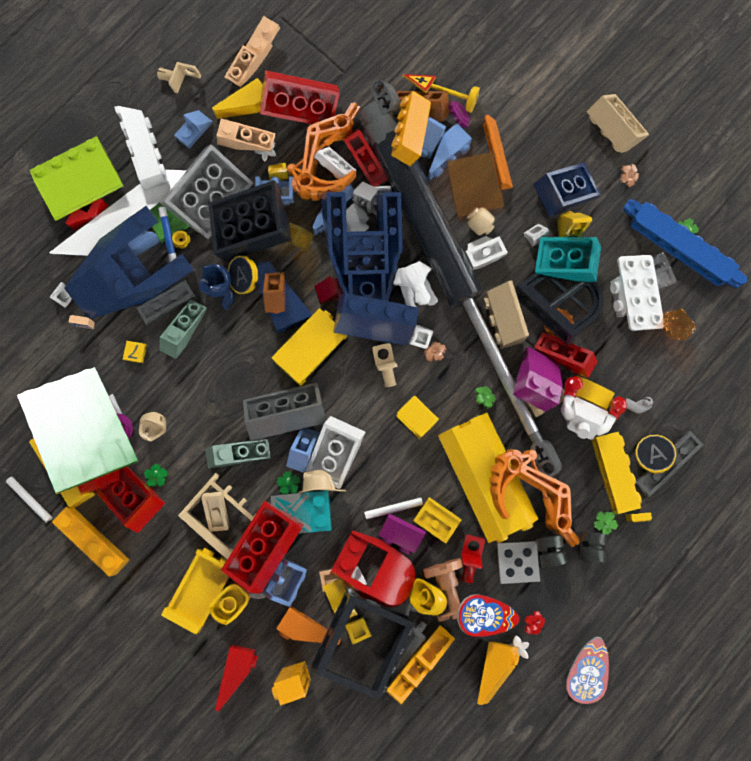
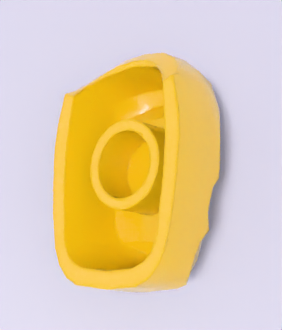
(427, 598)
(229, 603)

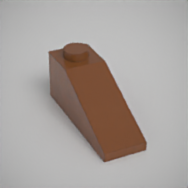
(439, 103)

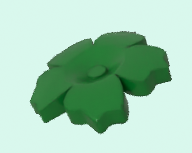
(155, 475)
(288, 483)

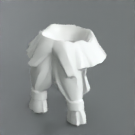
(415, 285)

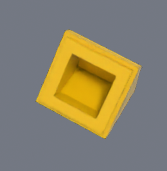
(278, 171)

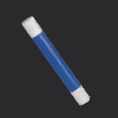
(167, 233)

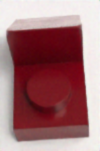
(328, 289)

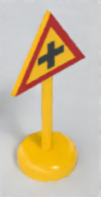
(425, 82)

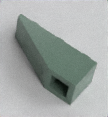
(181, 329)
(237, 453)

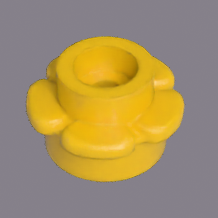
(177, 236)

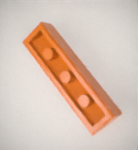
(495, 145)

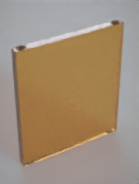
(475, 183)

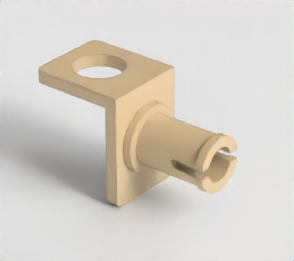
(177, 75)
(385, 365)

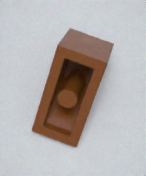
(274, 292)

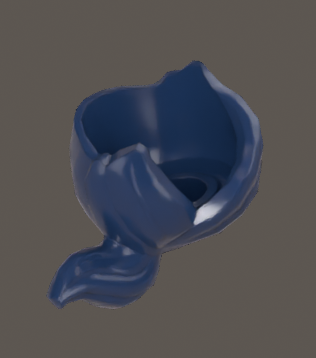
(216, 283)

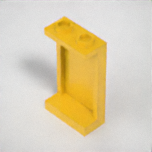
(308, 346)
(196, 591)

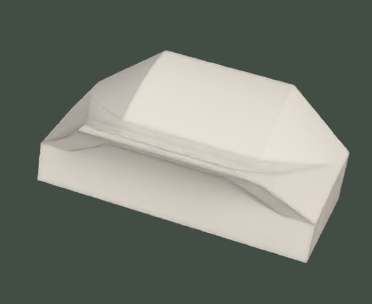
(485, 251)

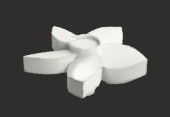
(265, 153)
(521, 646)

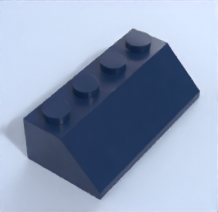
(375, 319)

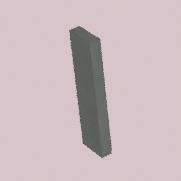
(685, 449)

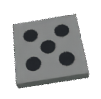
(518, 562)

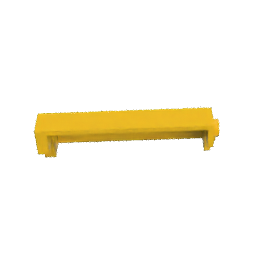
(472, 453)

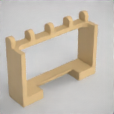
(195, 523)

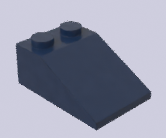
(566, 188)

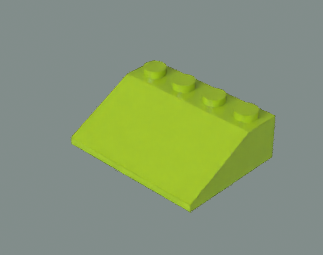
(76, 178)

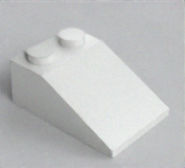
(336, 449)

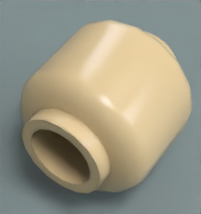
(480, 221)

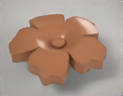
(630, 175)
(435, 351)

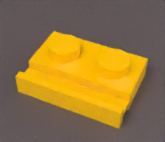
(437, 520)

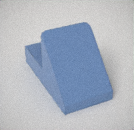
(194, 127)

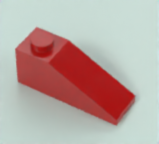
(365, 158)
(571, 356)
(237, 667)

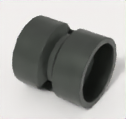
(593, 547)
(552, 558)

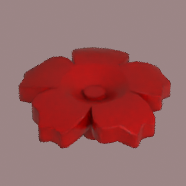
(534, 623)

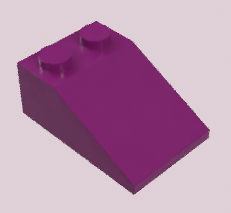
(538, 380)

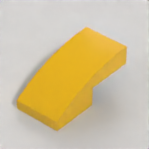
(595, 394)
(335, 592)

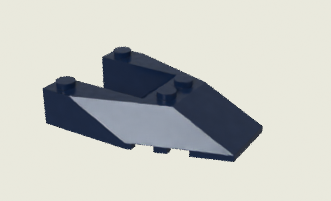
(364, 259)
(114, 275)

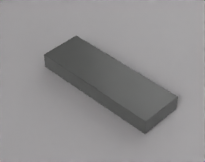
(165, 302)

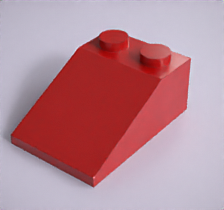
(131, 500)

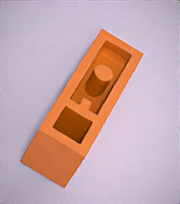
(301, 627)

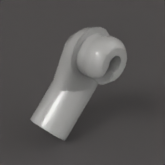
(639, 406)

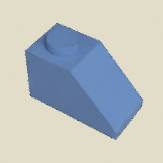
(432, 138)
(302, 449)

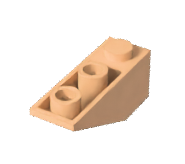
(244, 137)

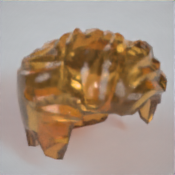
(678, 325)

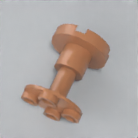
(446, 581)

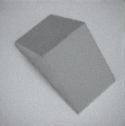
(365, 197)

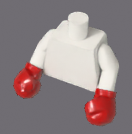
(585, 417)

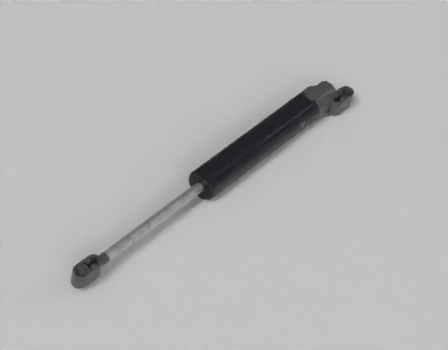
(442, 248)

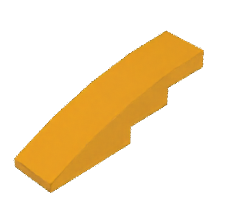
(420, 664)

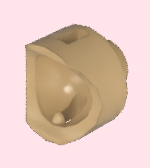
(153, 424)

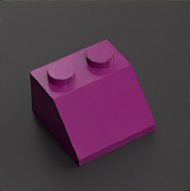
(401, 533)

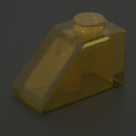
(300, 237)

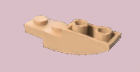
(253, 53)

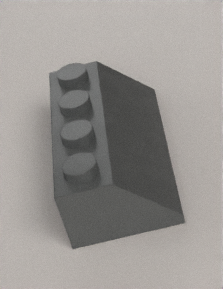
(283, 411)

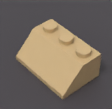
(617, 123)
(505, 315)

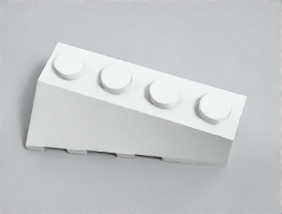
(142, 146)

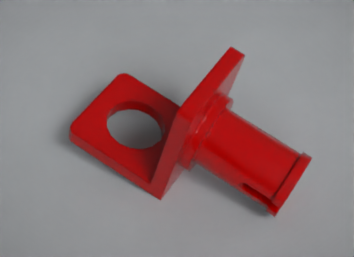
(471, 559)

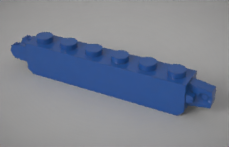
(684, 245)

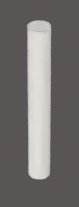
(29, 499)
(393, 508)

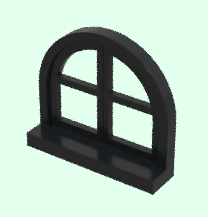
(547, 312)

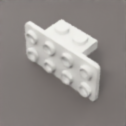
(637, 293)

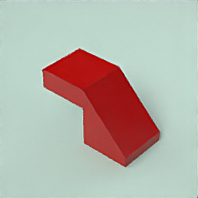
(80, 218)

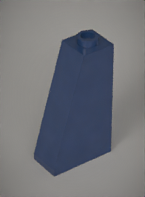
(295, 311)

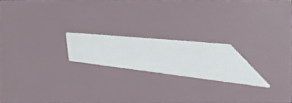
(86, 238)

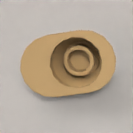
(317, 480)

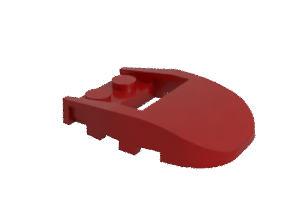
(393, 579)

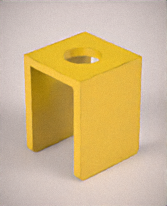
(417, 417)

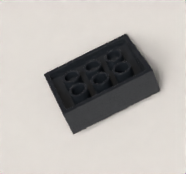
(248, 221)

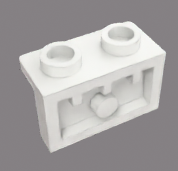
(333, 162)

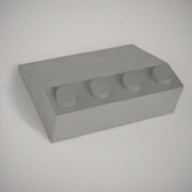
(204, 181)

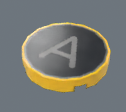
(243, 274)
(655, 454)

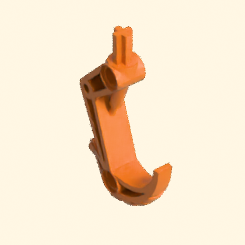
(317, 137)
(556, 494)

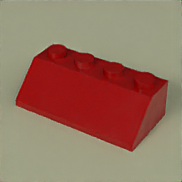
(298, 98)
(262, 548)

